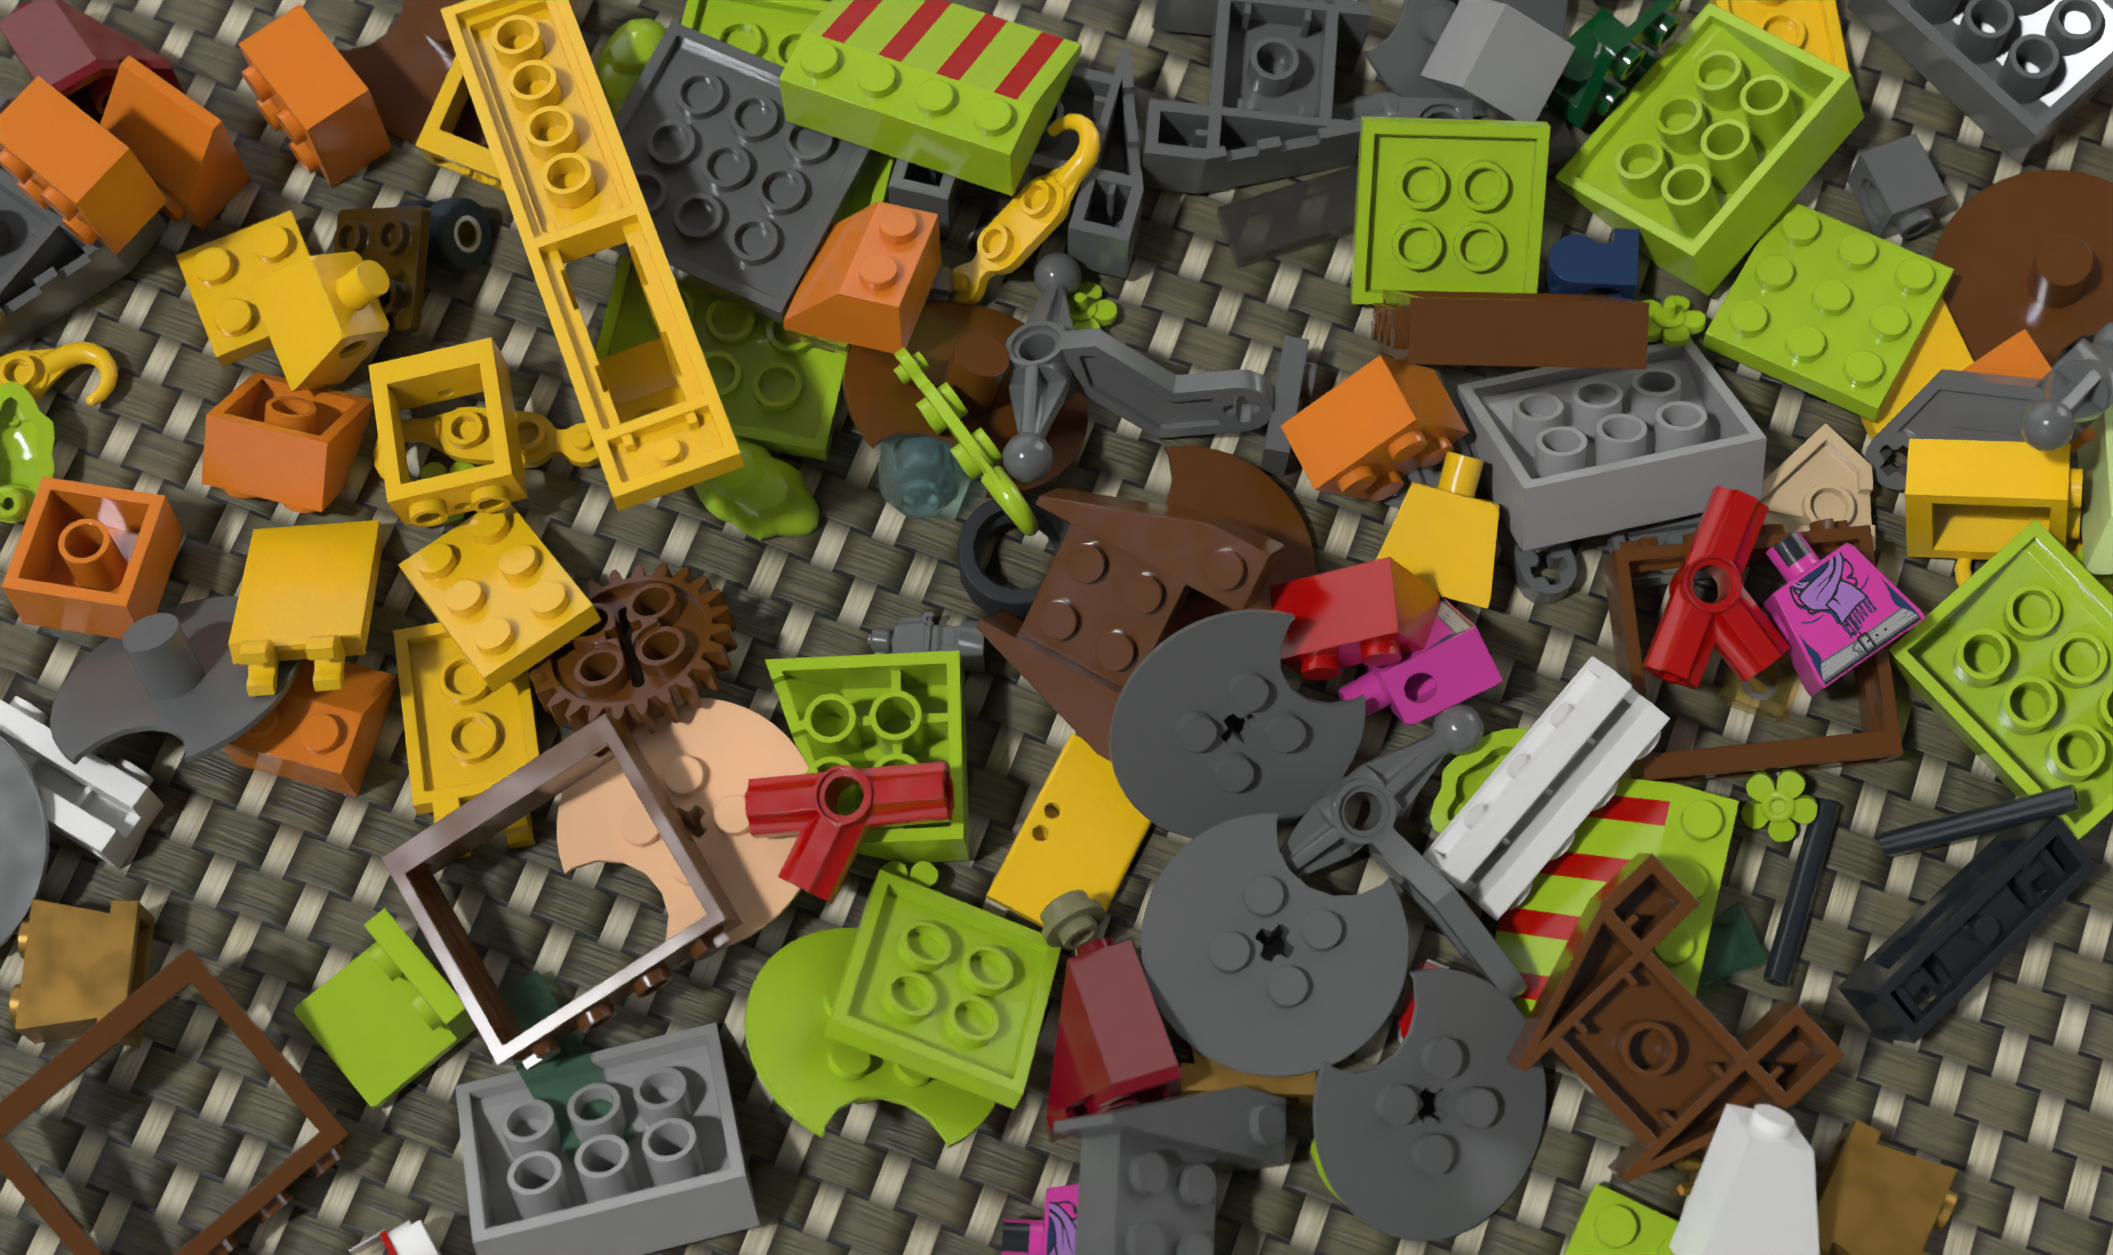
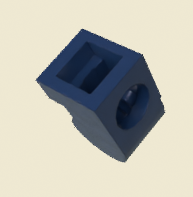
(1588, 267)

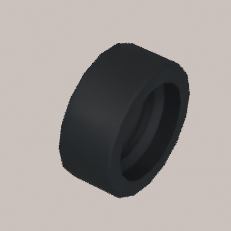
(976, 529)

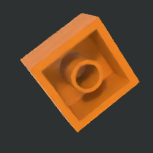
(313, 97)
(76, 168)
(1375, 430)
(92, 557)

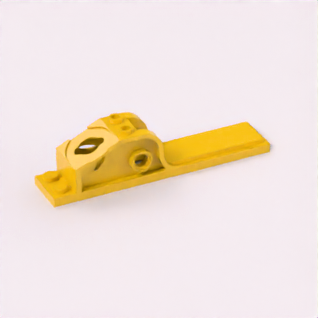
(574, 196)

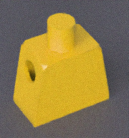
(323, 316)
(1448, 533)

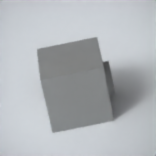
(1498, 60)

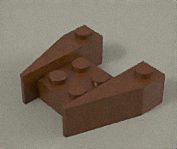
(1119, 595)
(1647, 1040)

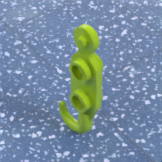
(974, 451)

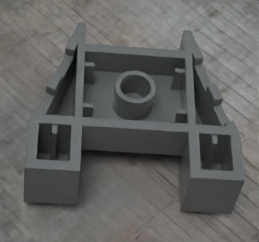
(1264, 97)
(1107, 200)
(47, 267)
(1156, 1165)

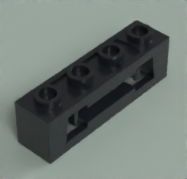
(1967, 928)

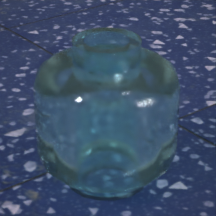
(918, 475)

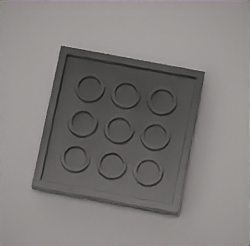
(726, 175)

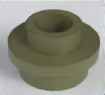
(1071, 920)

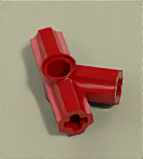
(1734, 621)
(829, 841)

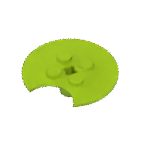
(820, 1075)

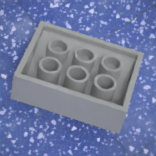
(1610, 445)
(662, 1190)

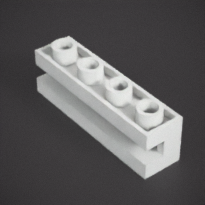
(1546, 788)
(87, 802)

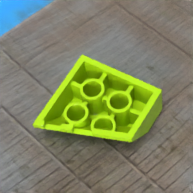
(883, 715)

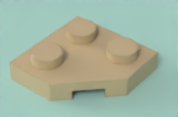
(1820, 483)

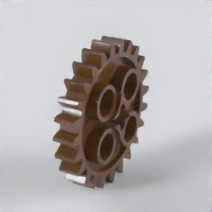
(678, 637)

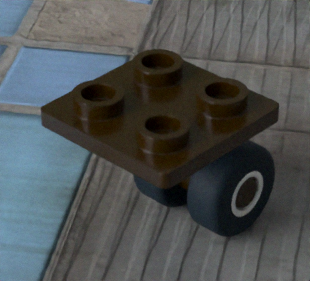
(400, 239)

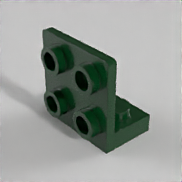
(1609, 60)

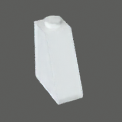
(1752, 1189)

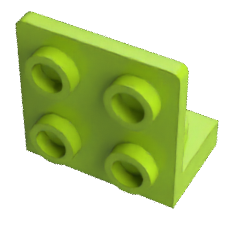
(385, 1014)

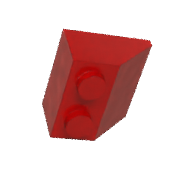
(1354, 617)

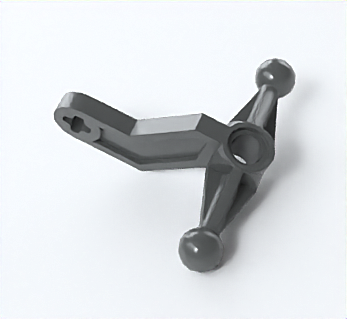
(1056, 362)
(2003, 407)
(1391, 786)

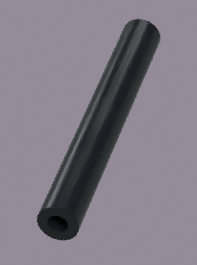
(1980, 821)
(1800, 895)

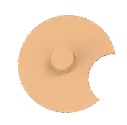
(705, 774)

